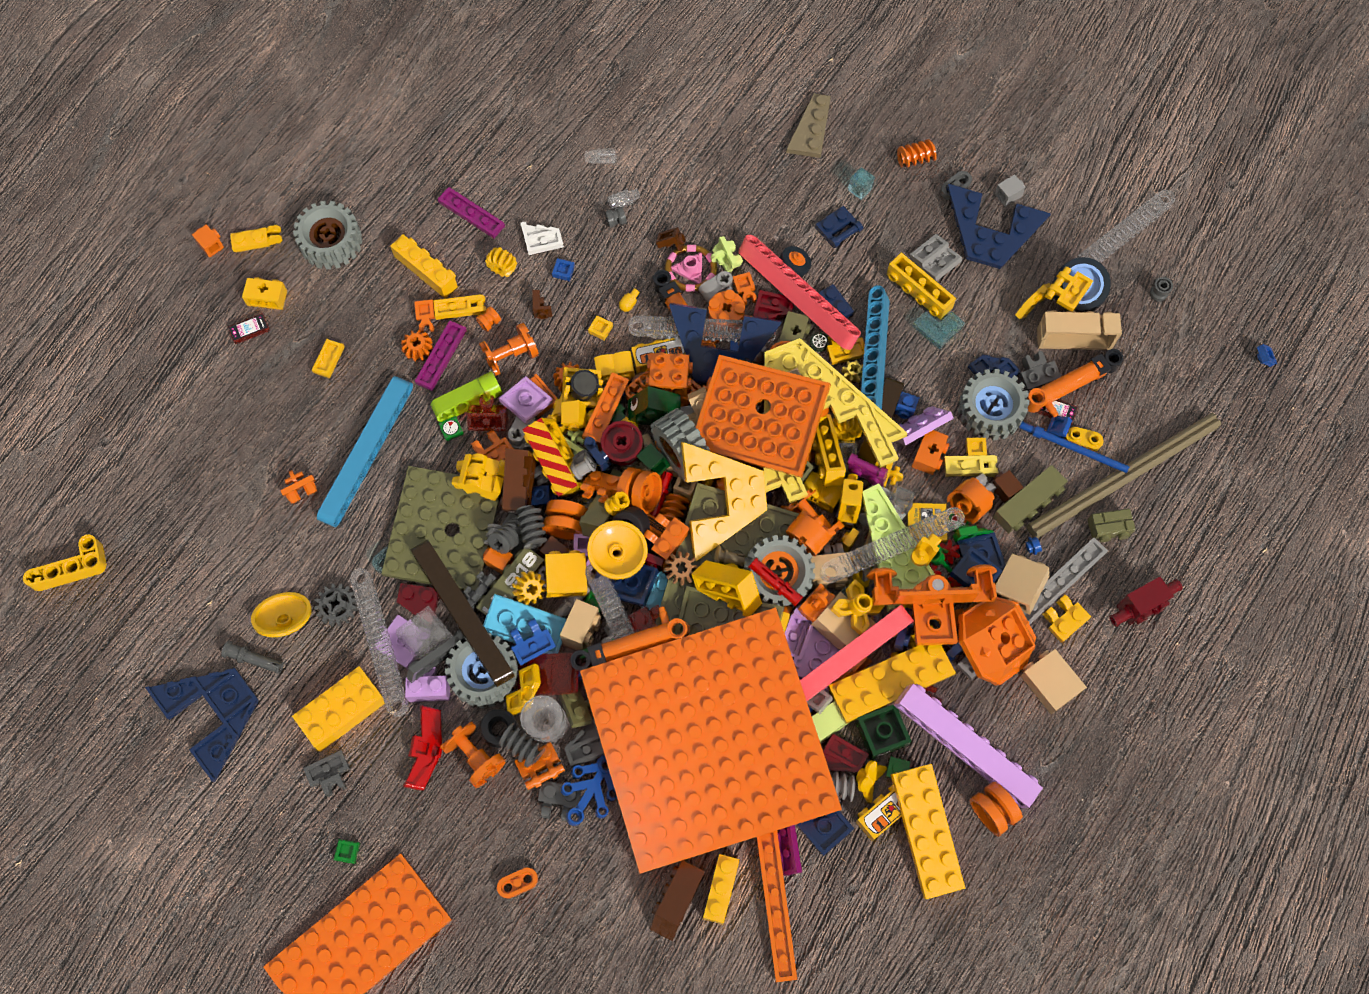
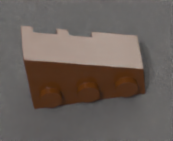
(518, 479)
(676, 899)

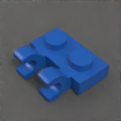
(534, 645)

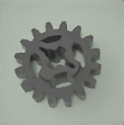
(332, 597)

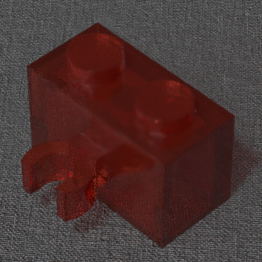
(487, 416)

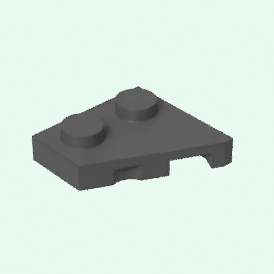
(585, 746)

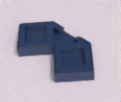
(986, 362)

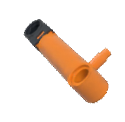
(671, 293)
(1094, 370)
(631, 643)

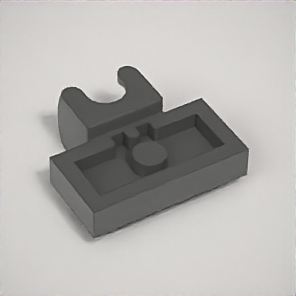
(1038, 371)
(328, 772)

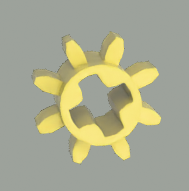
(853, 367)

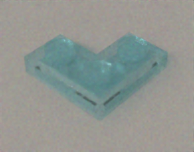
(938, 332)

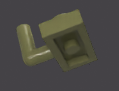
(576, 709)

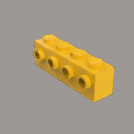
(424, 266)
(920, 286)
(828, 453)

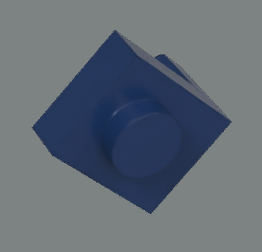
(542, 495)

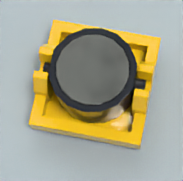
(582, 386)

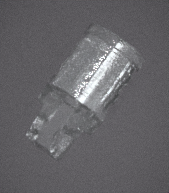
(601, 156)
(622, 198)

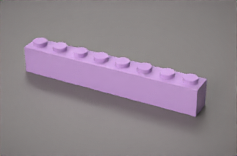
(967, 745)

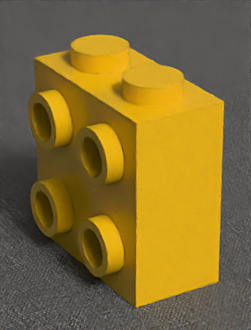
(565, 574)

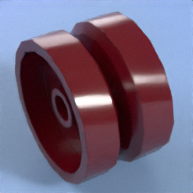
(615, 435)

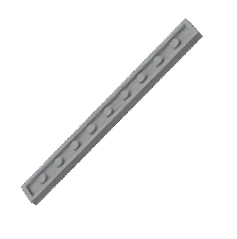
(1056, 586)

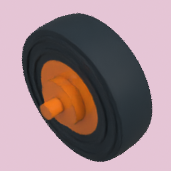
(796, 259)

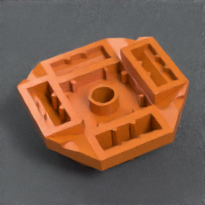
(996, 639)

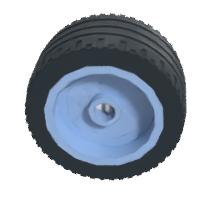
(1098, 290)

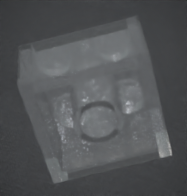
(423, 633)

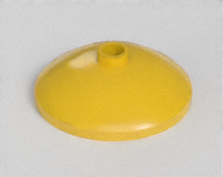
(618, 537)
(281, 614)

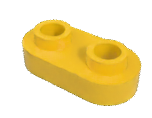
(1084, 438)

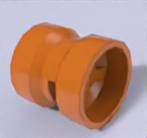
(488, 319)

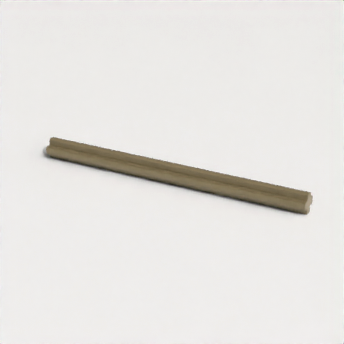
(1119, 479)

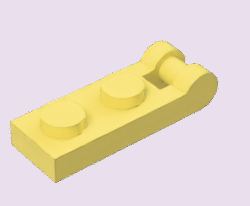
(970, 465)

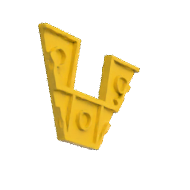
(743, 494)

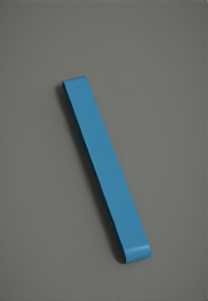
(875, 345)
(364, 451)

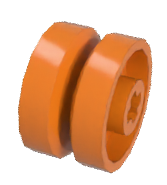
(642, 488)
(563, 519)
(996, 808)

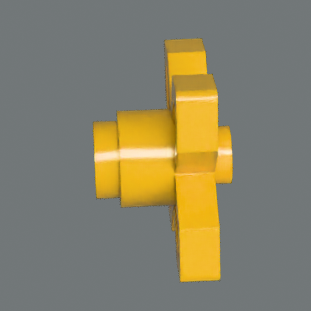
(858, 606)

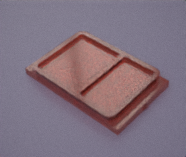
(556, 674)

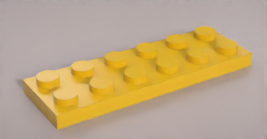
(888, 679)
(927, 831)

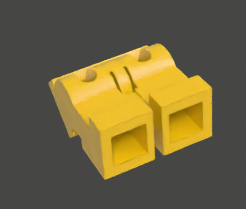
(480, 475)

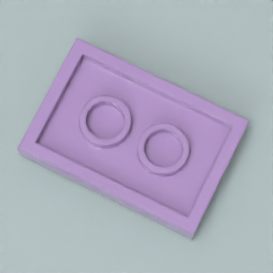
(924, 423)

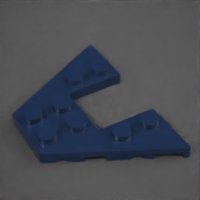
(985, 244)
(690, 327)
(230, 700)

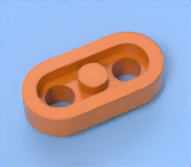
(517, 881)

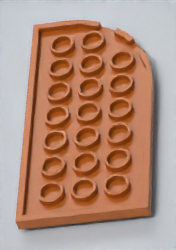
(362, 936)

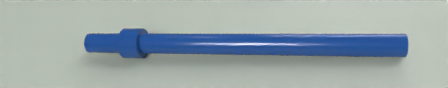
(1039, 432)

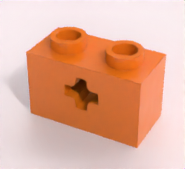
(924, 459)

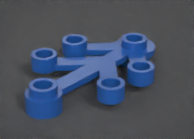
(592, 787)

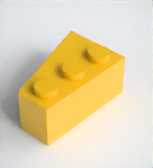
(728, 584)

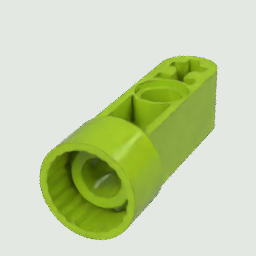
(458, 400)

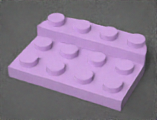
(807, 645)

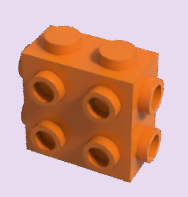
(670, 372)

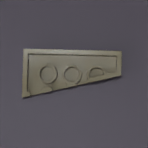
(811, 130)

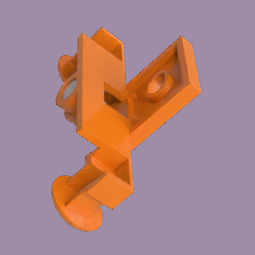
(934, 600)

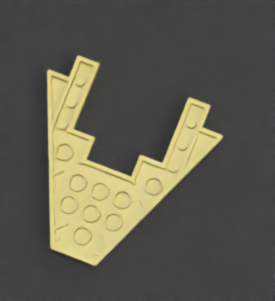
(845, 404)

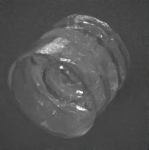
(544, 708)

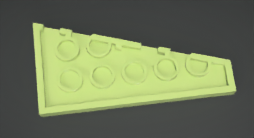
(882, 521)

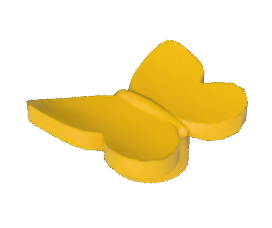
(866, 778)

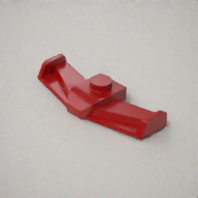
(425, 749)

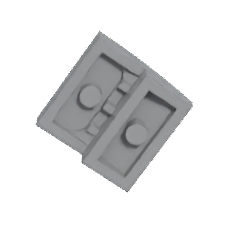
(935, 257)

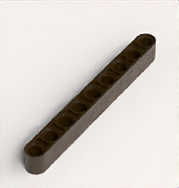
(891, 394)
(462, 613)

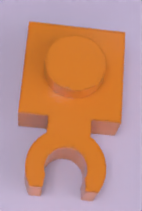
(744, 285)
(425, 312)

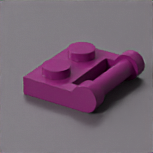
(867, 470)

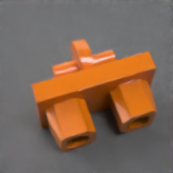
(291, 491)
(816, 603)

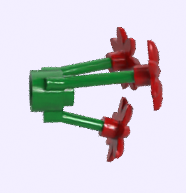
(944, 553)

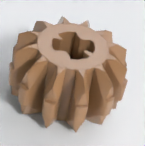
(674, 570)

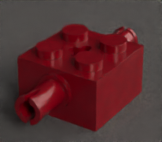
(1145, 601)

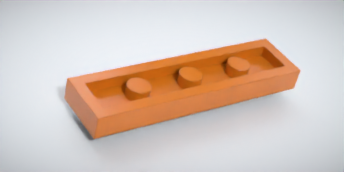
(606, 407)

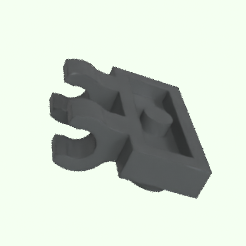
(483, 589)
(551, 794)

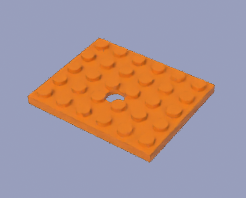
(768, 440)

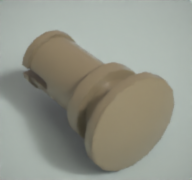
(725, 556)

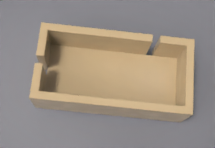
(1078, 330)

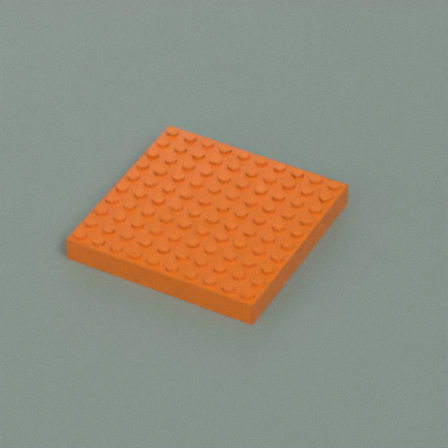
(709, 740)

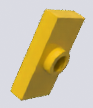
(328, 358)

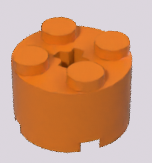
(726, 306)
(971, 499)
(809, 532)

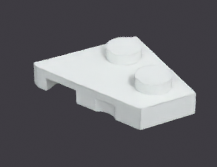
(541, 238)

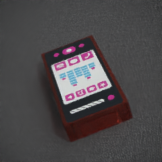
(249, 328)
(1063, 409)

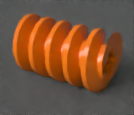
(916, 152)
(673, 505)

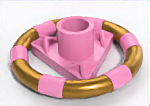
(690, 267)

